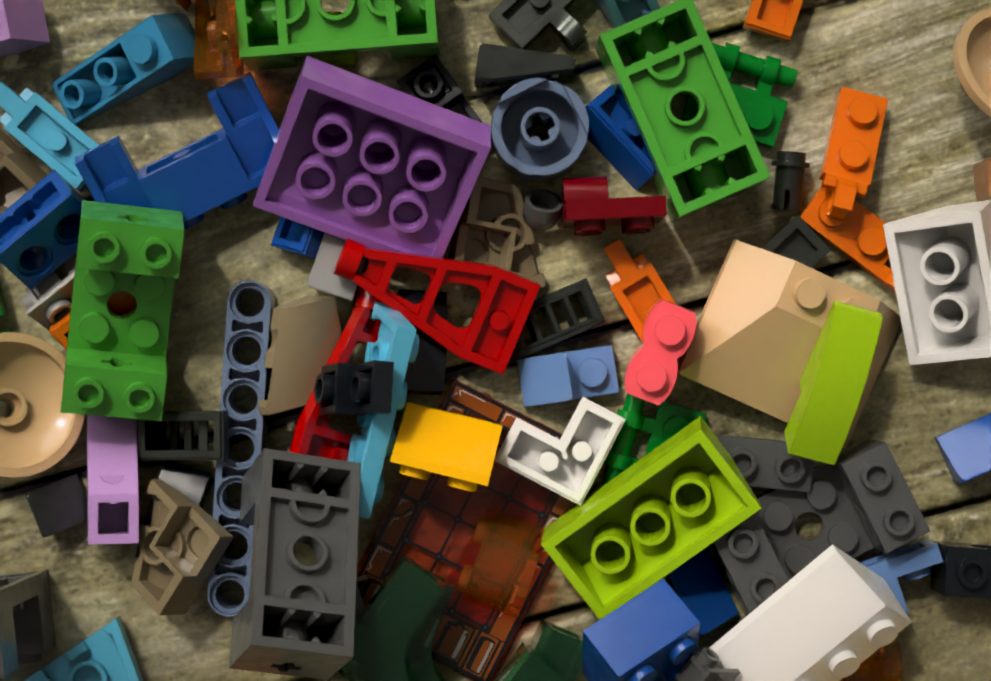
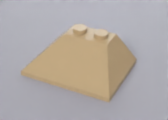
(765, 326)

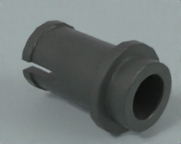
(789, 176)

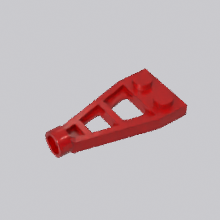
(497, 318)
(312, 432)

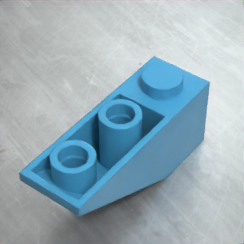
(128, 66)

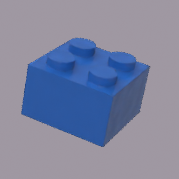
(641, 639)

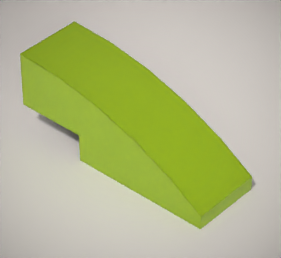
(833, 383)

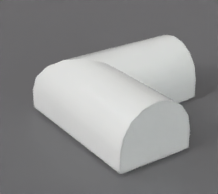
(564, 464)

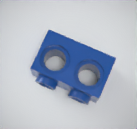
(40, 229)

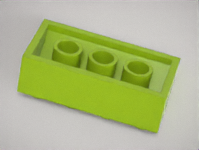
(650, 519)

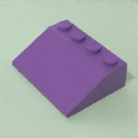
(372, 163)

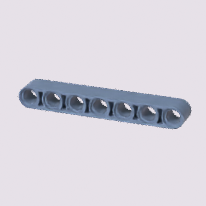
(256, 426)

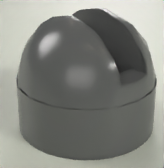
(542, 209)

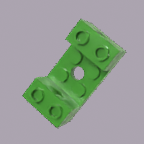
(281, 30)
(696, 158)
(113, 358)

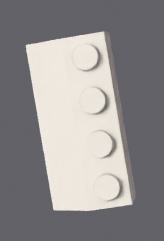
(815, 624)

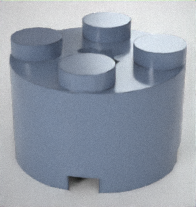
(548, 104)

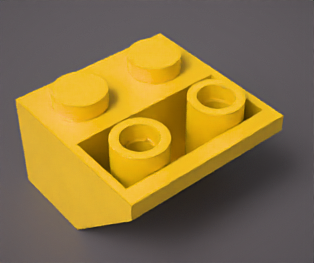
(446, 446)

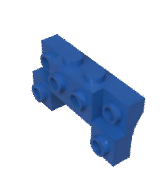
(197, 176)

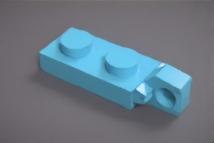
(45, 132)

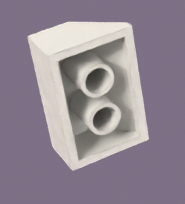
(943, 281)

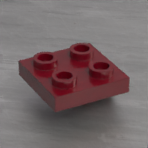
(590, 208)

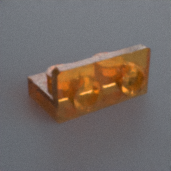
(216, 41)

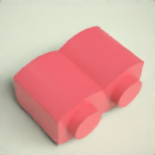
(654, 363)

